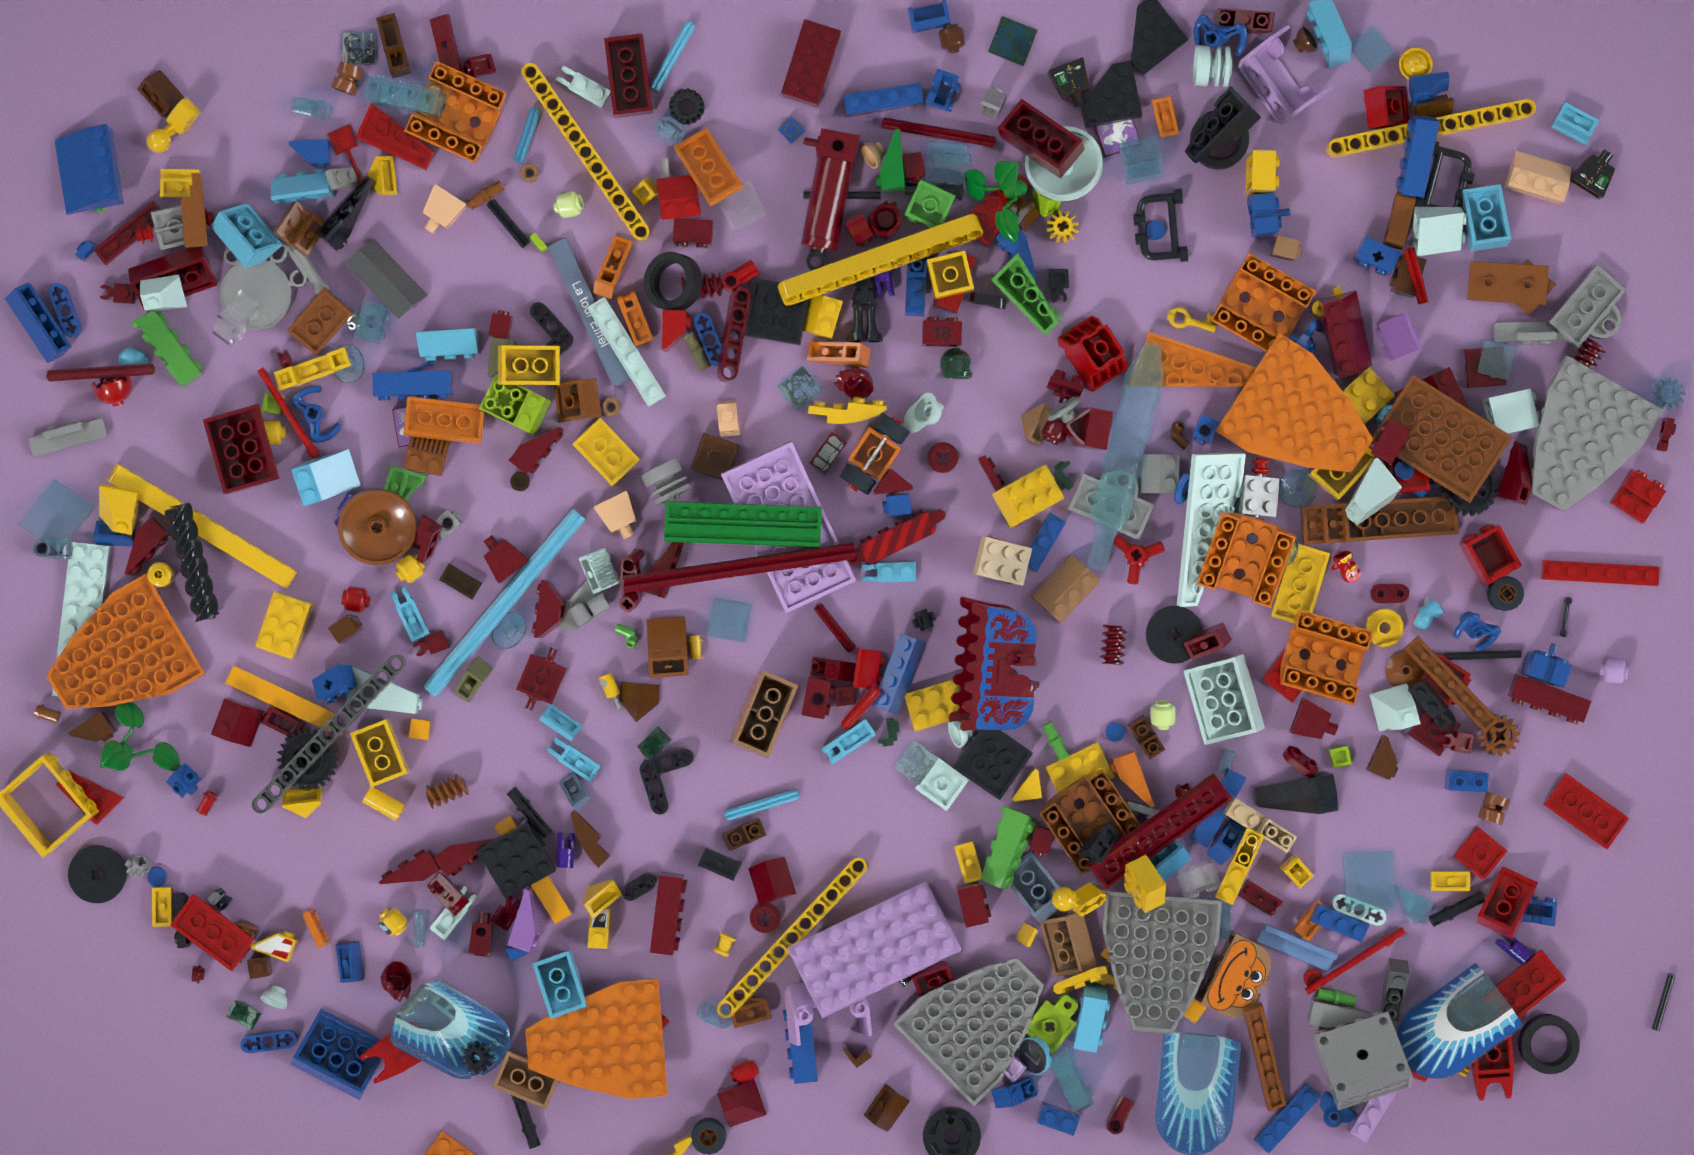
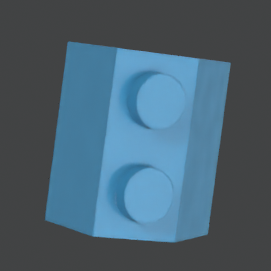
(1170, 859)

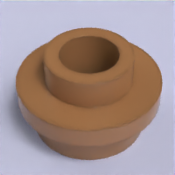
(529, 166)
(606, 402)

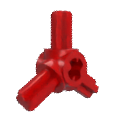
(1146, 552)

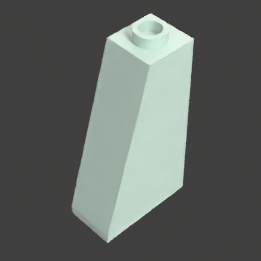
(393, 698)

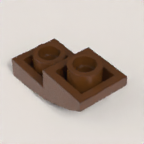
(1146, 737)
(744, 834)

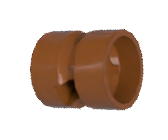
(347, 78)
(1494, 815)

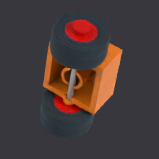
(874, 454)

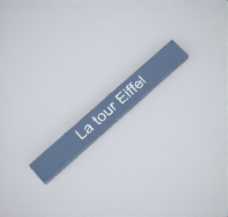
(583, 298)

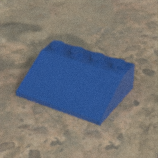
(89, 169)
(333, 1053)

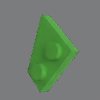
(403, 481)

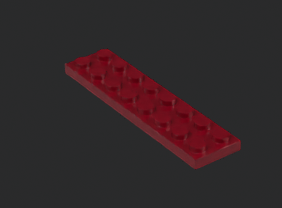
(1162, 829)

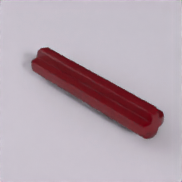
(834, 627)

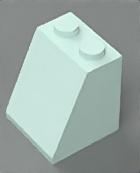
(1437, 229)
(1512, 411)
(1373, 492)

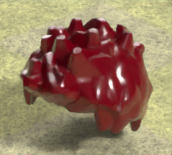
(885, 220)
(855, 383)
(397, 980)

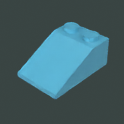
(1485, 218)
(325, 477)
(560, 984)

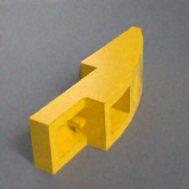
(857, 410)
(1239, 866)

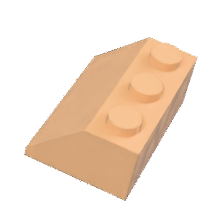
(1538, 178)

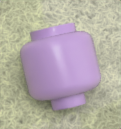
(1614, 670)

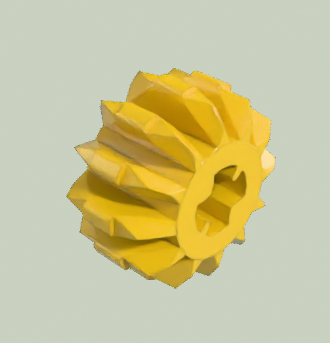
(1058, 221)

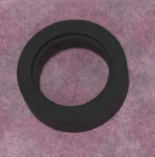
(1222, 163)
(652, 279)
(1568, 1057)

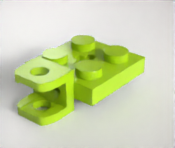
(1059, 1015)

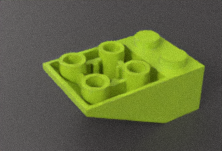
(515, 405)

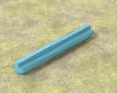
(672, 55)
(761, 804)

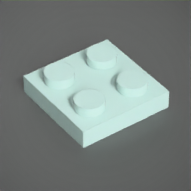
(942, 784)

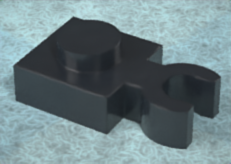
(1059, 281)

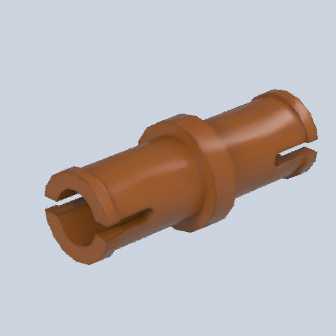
(485, 195)

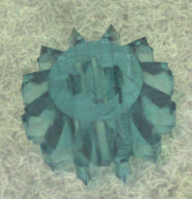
(1665, 401)

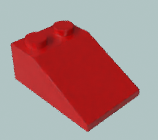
(1507, 902)

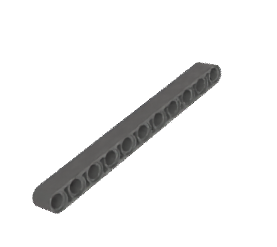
(320, 737)

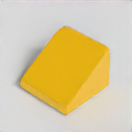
(645, 190)
(1026, 934)

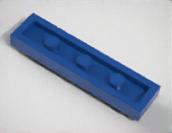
(1287, 1118)

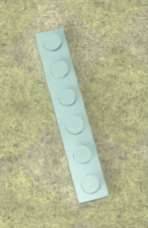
(626, 351)

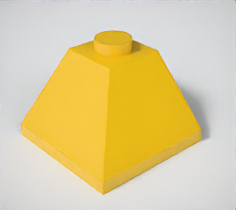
(118, 508)

